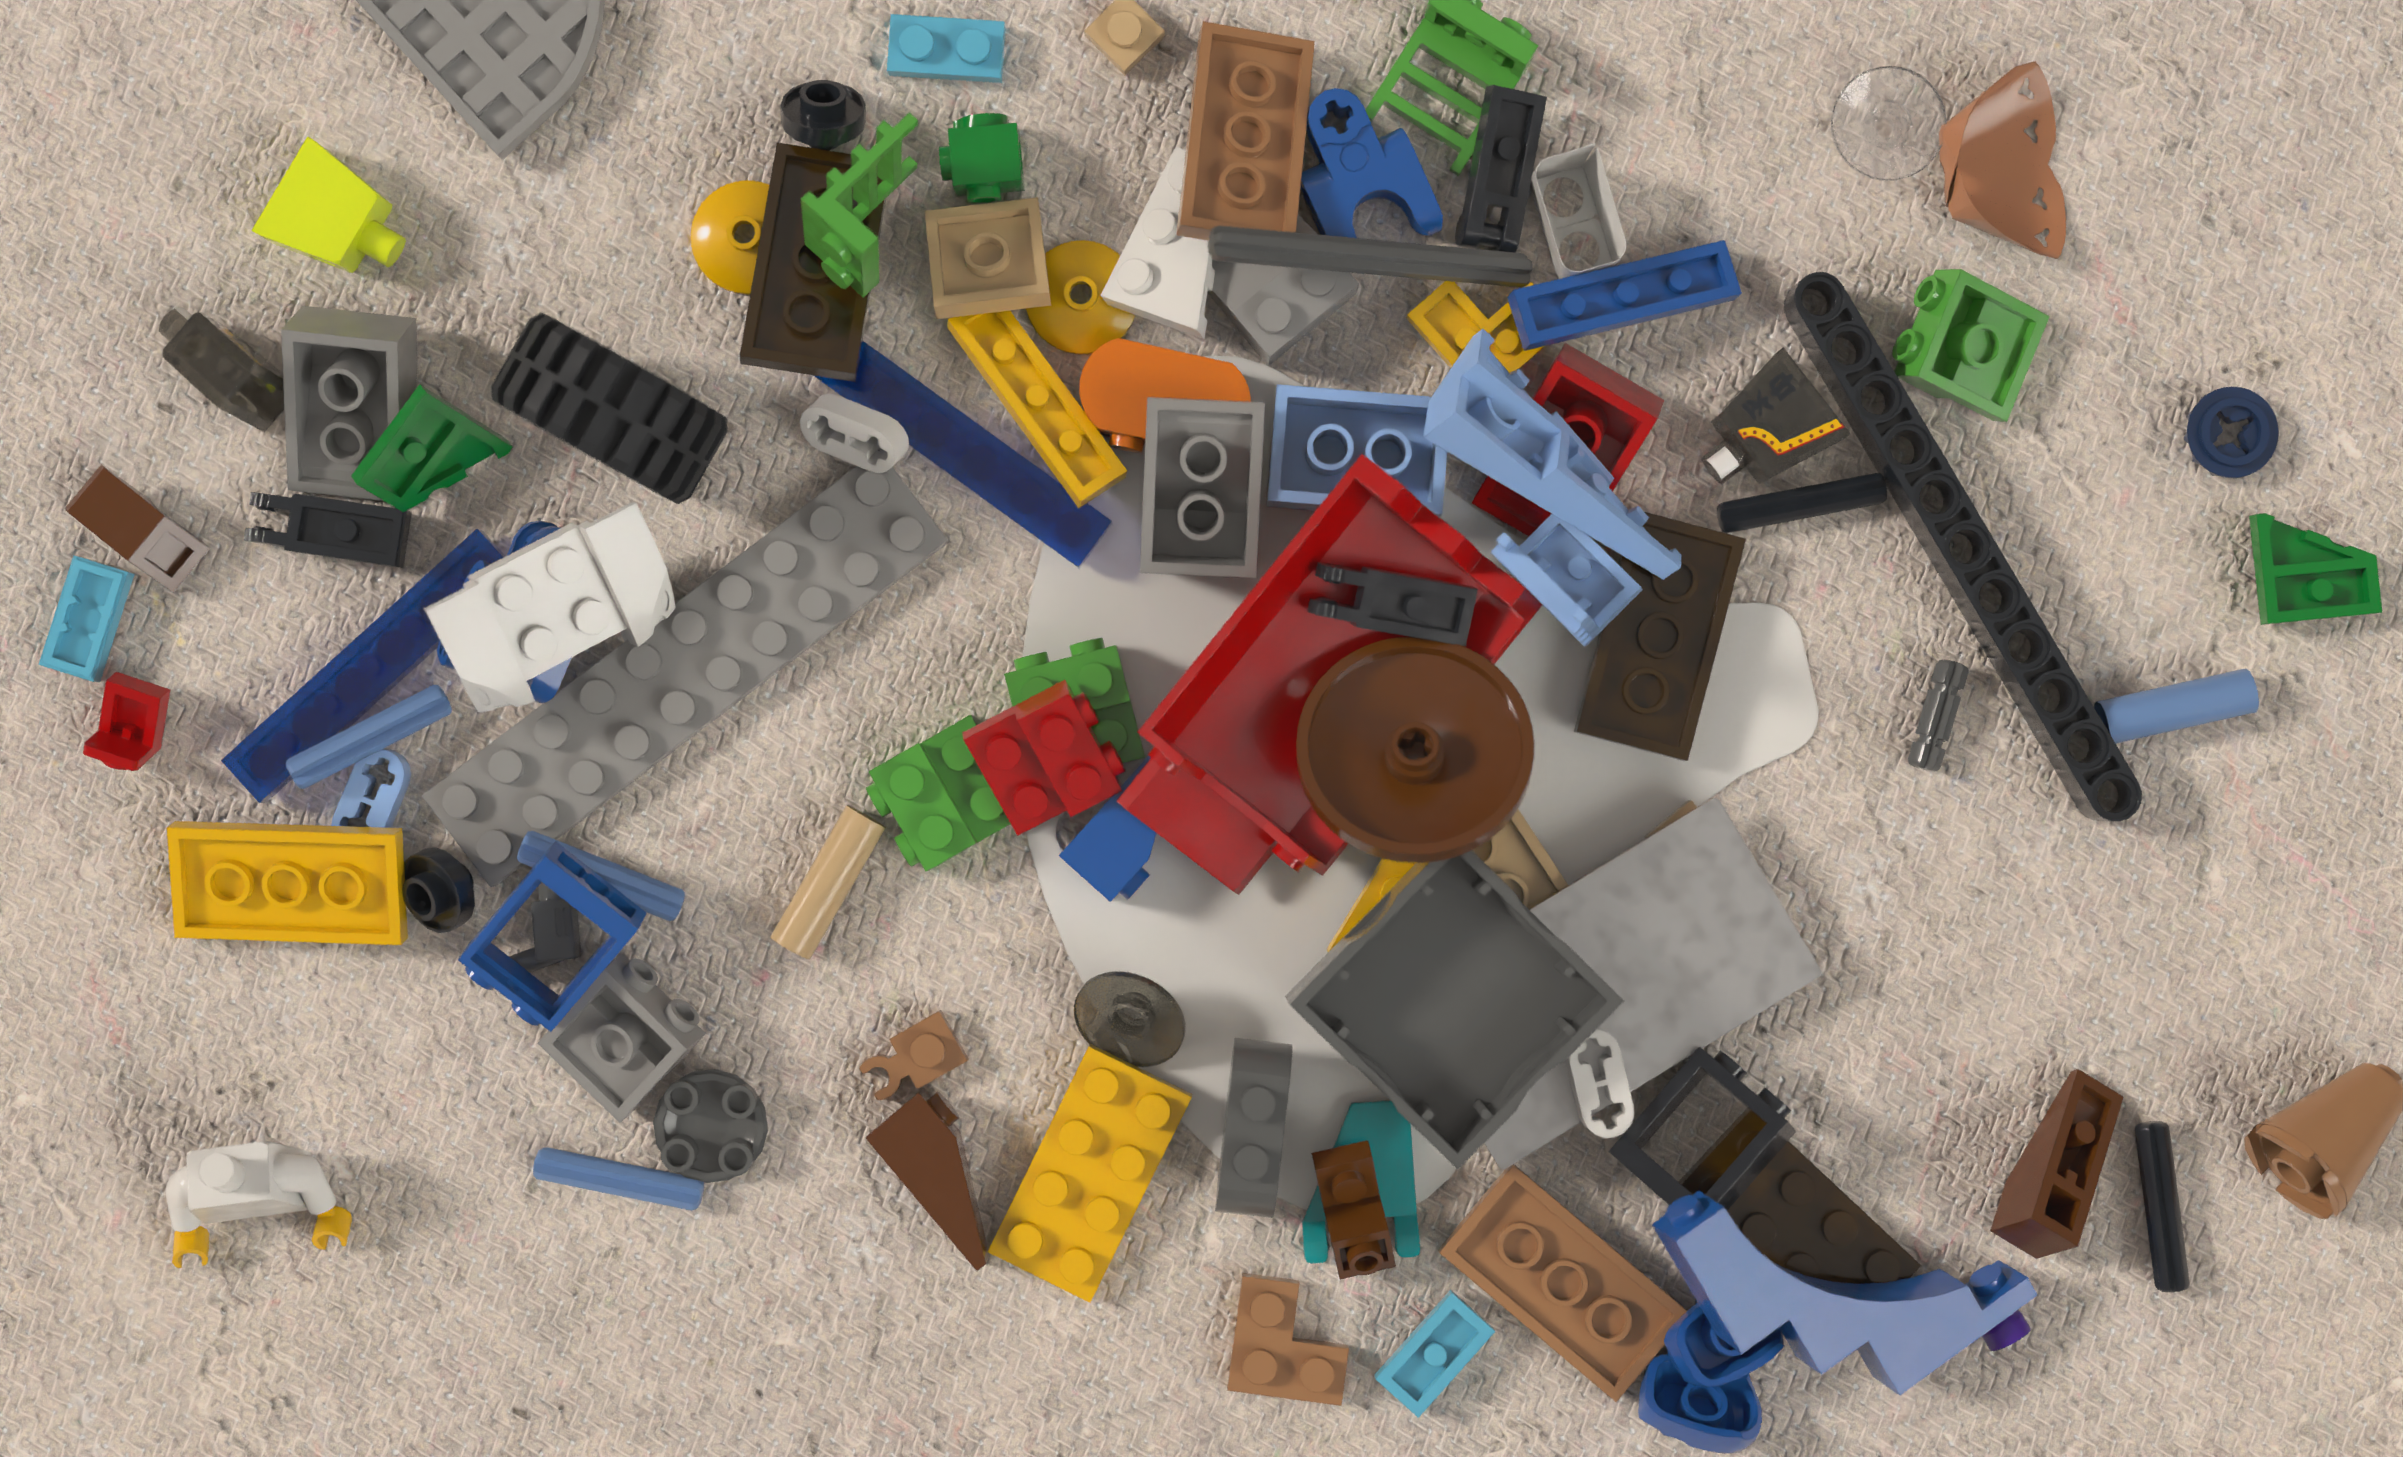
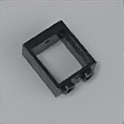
(1748, 1163)

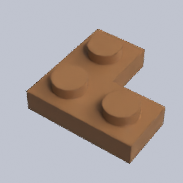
(1267, 1355)

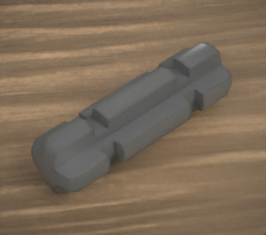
(1938, 715)

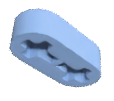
(360, 787)

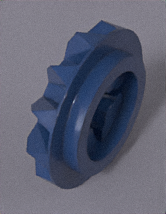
(2256, 439)

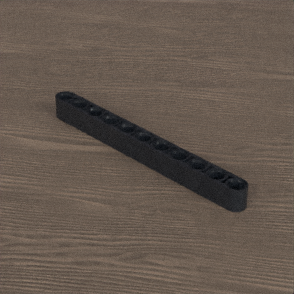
(1987, 561)

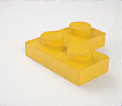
(1451, 319)

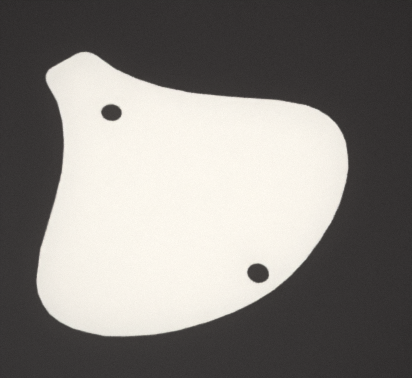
(1241, 954)

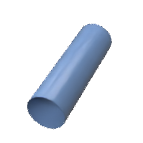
(2179, 705)

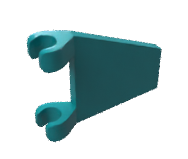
(1394, 1168)

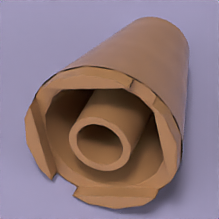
(2328, 1138)

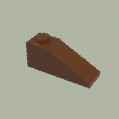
(932, 1163)
(2059, 1170)

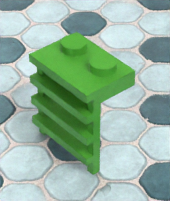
(1470, 44)
(835, 228)

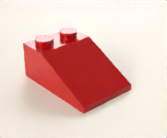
(1604, 412)

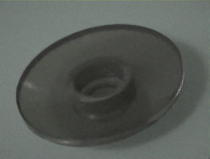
(1130, 1018)

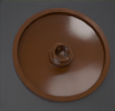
(1415, 749)

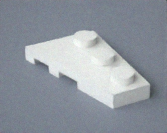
(1161, 272)

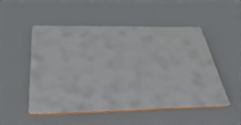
(1686, 943)

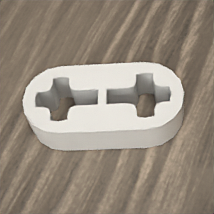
(854, 433)
(1612, 1078)

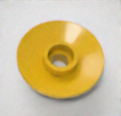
(713, 234)
(1072, 325)

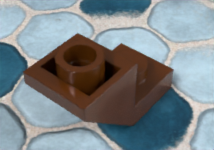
(136, 528)
(1353, 1210)

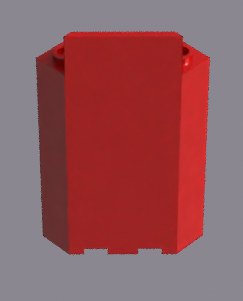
(1227, 732)

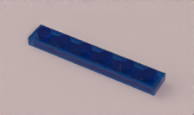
(975, 457)
(355, 676)

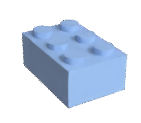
(1327, 429)

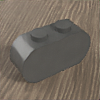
(1254, 1128)

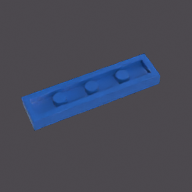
(1624, 295)

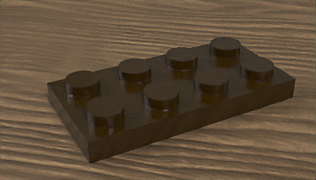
(794, 309)
(1662, 646)
(1801, 1215)

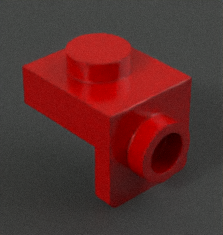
(129, 723)

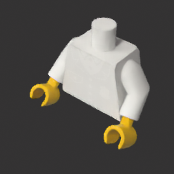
(249, 1183)

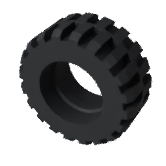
(609, 408)

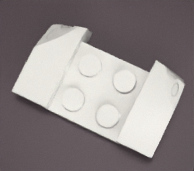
(553, 605)

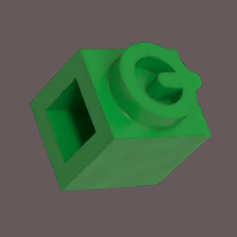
(983, 157)

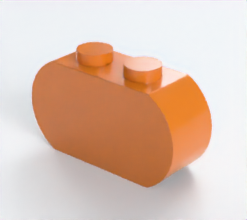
(1127, 372)

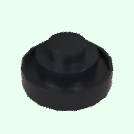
(823, 114)
(438, 890)

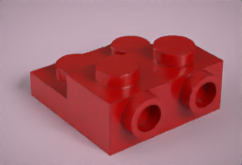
(1045, 757)

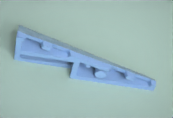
(1501, 431)

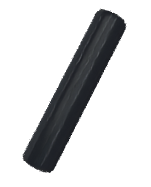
(1801, 503)
(2162, 1206)

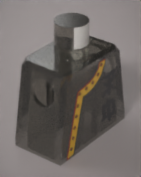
(223, 367)
(1772, 423)

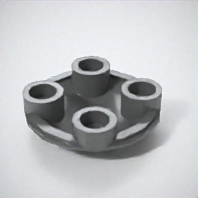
(710, 1126)

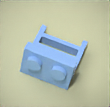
(1569, 576)

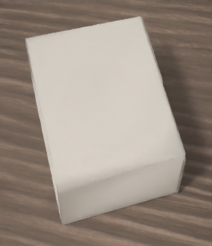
(1596, 200)

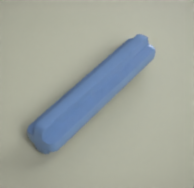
(368, 736)
(646, 892)
(618, 1178)

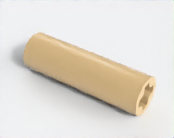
(828, 882)

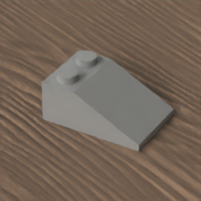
(1278, 304)
(341, 391)
(1202, 487)

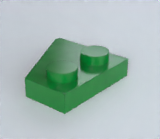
(425, 450)
(2309, 575)

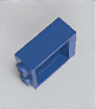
(586, 893)

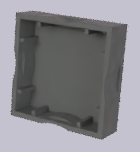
(1453, 1001)

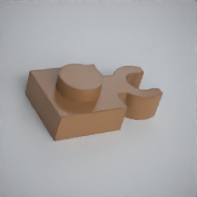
(922, 1053)

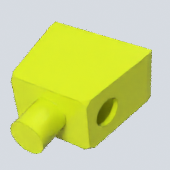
(329, 213)

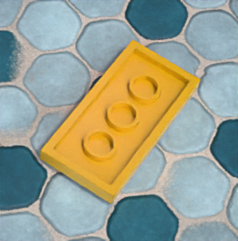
(287, 882)
(1090, 1173)

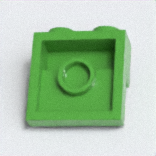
(1969, 343)
(1097, 674)
(937, 798)

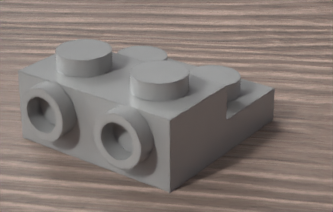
(623, 1036)

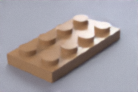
(1245, 131)
(1562, 1281)

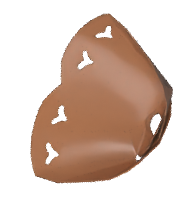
(1997, 169)

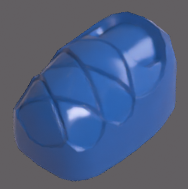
(1709, 1360)
(1704, 1418)

